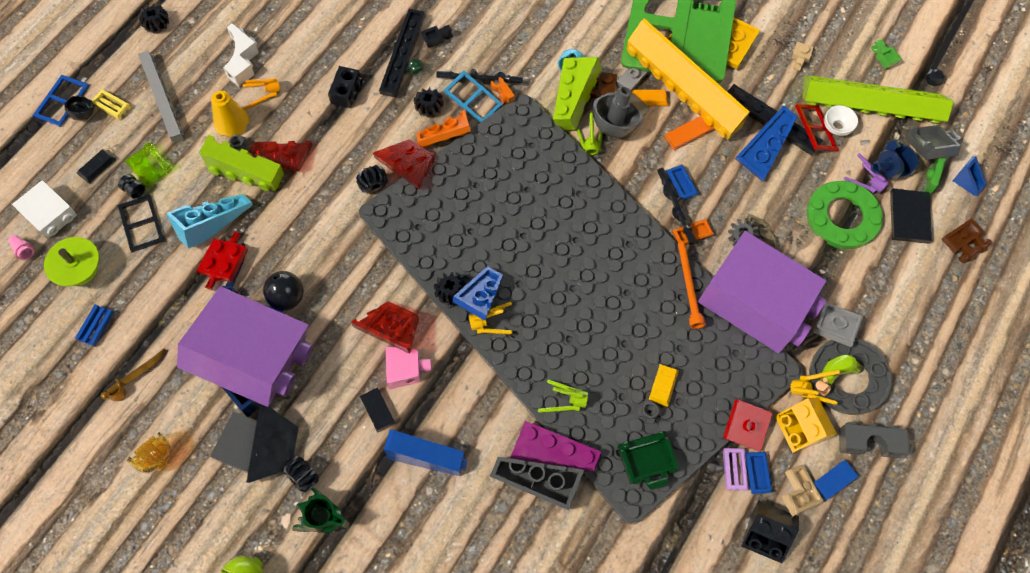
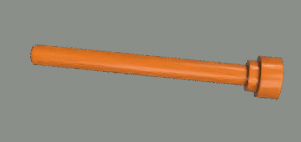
(696, 319)

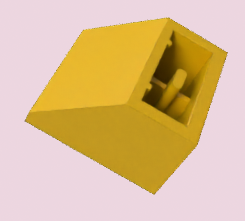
(805, 424)

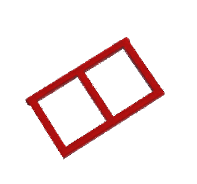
(808, 127)

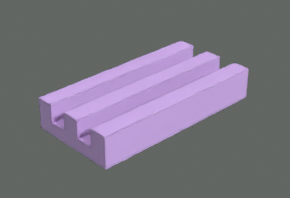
(736, 487)

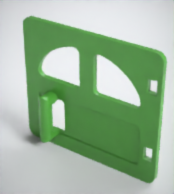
(697, 30)

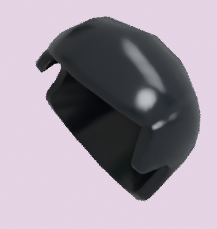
(79, 107)

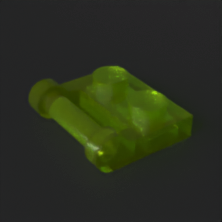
(144, 169)

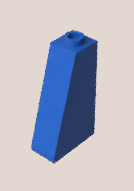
(424, 453)

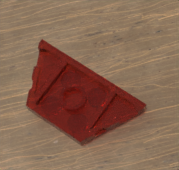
(407, 161)
(391, 325)

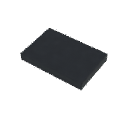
(910, 216)

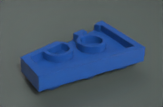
(479, 293)

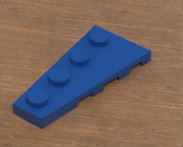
(764, 147)

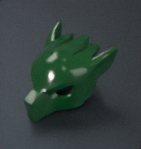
(319, 515)

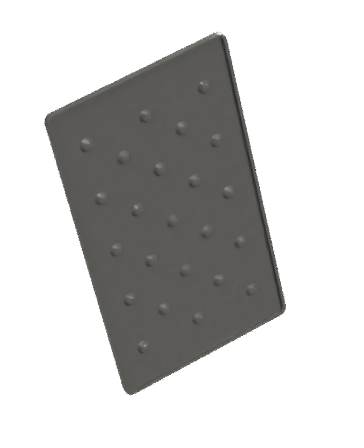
(589, 292)

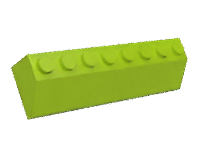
(877, 98)

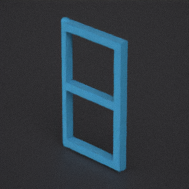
(465, 105)

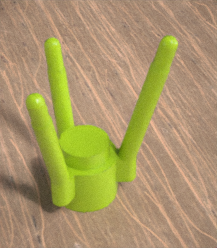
(591, 145)
(577, 398)

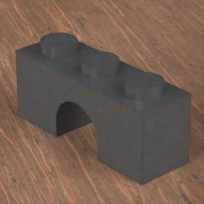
(891, 439)

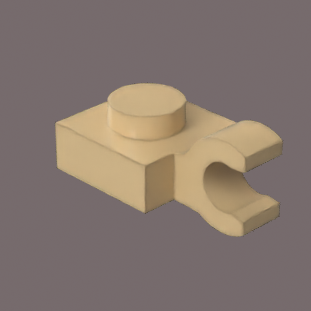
(801, 54)

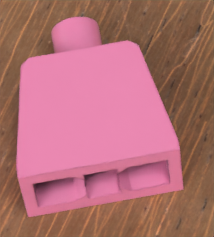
(404, 368)

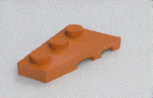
(450, 128)

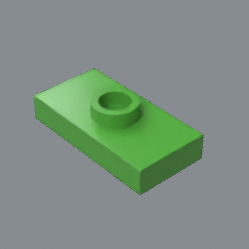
(934, 175)

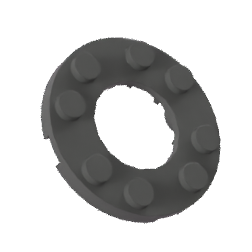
(875, 365)

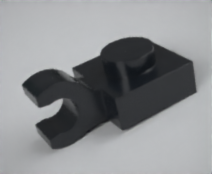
(434, 36)

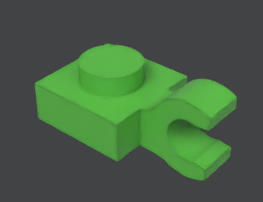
(886, 56)

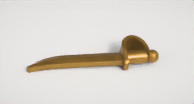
(117, 391)

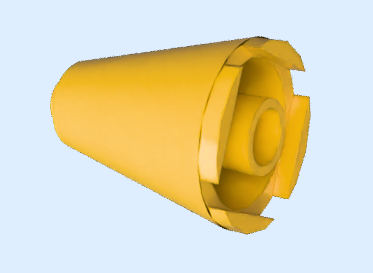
(228, 115)

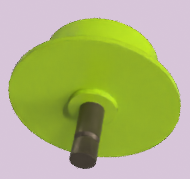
(72, 262)

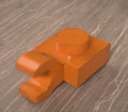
(506, 95)

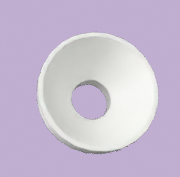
(842, 115)

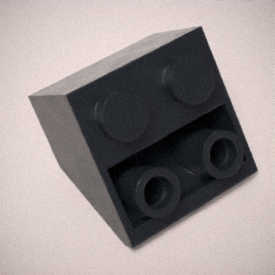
(770, 531)

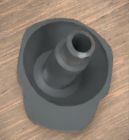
(619, 112)

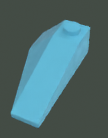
(202, 222)

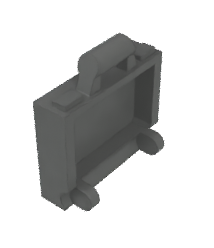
(934, 141)
(236, 442)

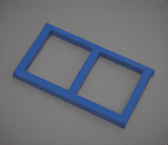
(50, 95)

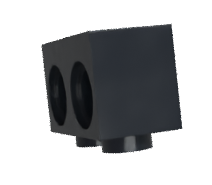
(347, 83)

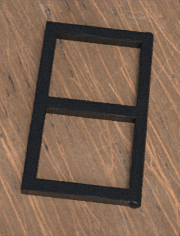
(127, 228)

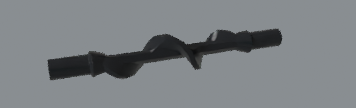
(486, 79)
(676, 211)

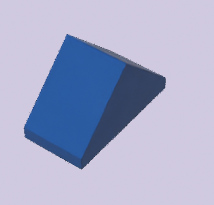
(971, 177)

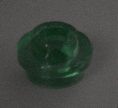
(414, 66)

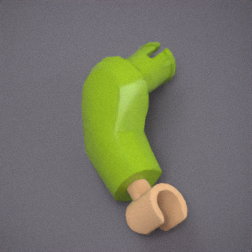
(844, 364)

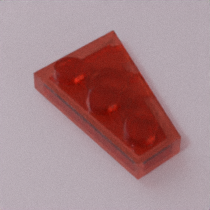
(288, 155)

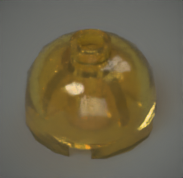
(151, 455)

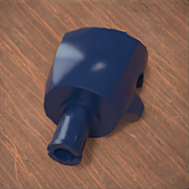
(896, 161)

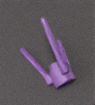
(878, 182)

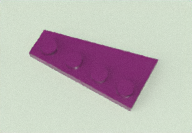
(550, 448)

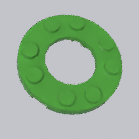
(837, 236)

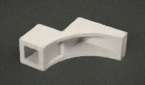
(239, 67)

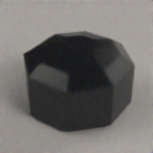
(935, 77)

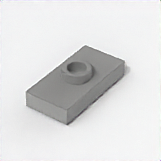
(631, 78)

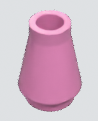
(21, 248)

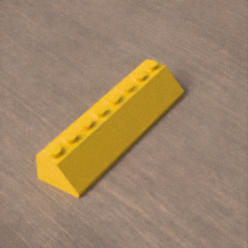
(687, 80)

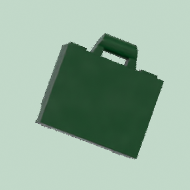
(648, 459)

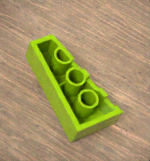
(574, 90)
(240, 165)

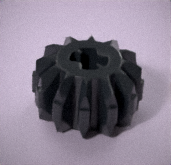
(153, 18)
(428, 102)
(372, 179)
(443, 284)
(301, 474)

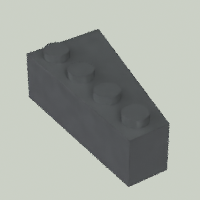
(542, 480)

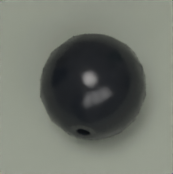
(283, 290)

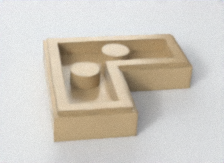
(805, 493)

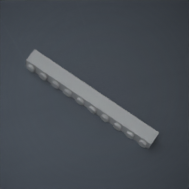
(162, 99)

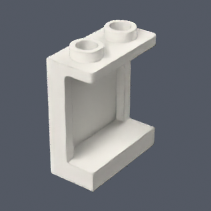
(45, 209)

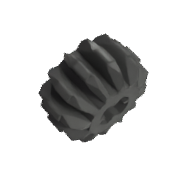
(742, 226)

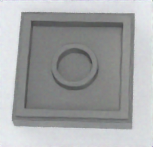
(838, 324)

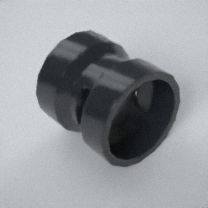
(129, 184)

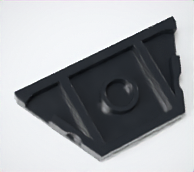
(272, 444)

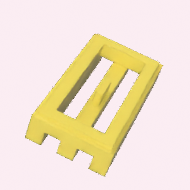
(122, 110)

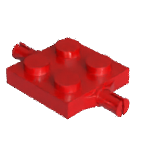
(222, 260)

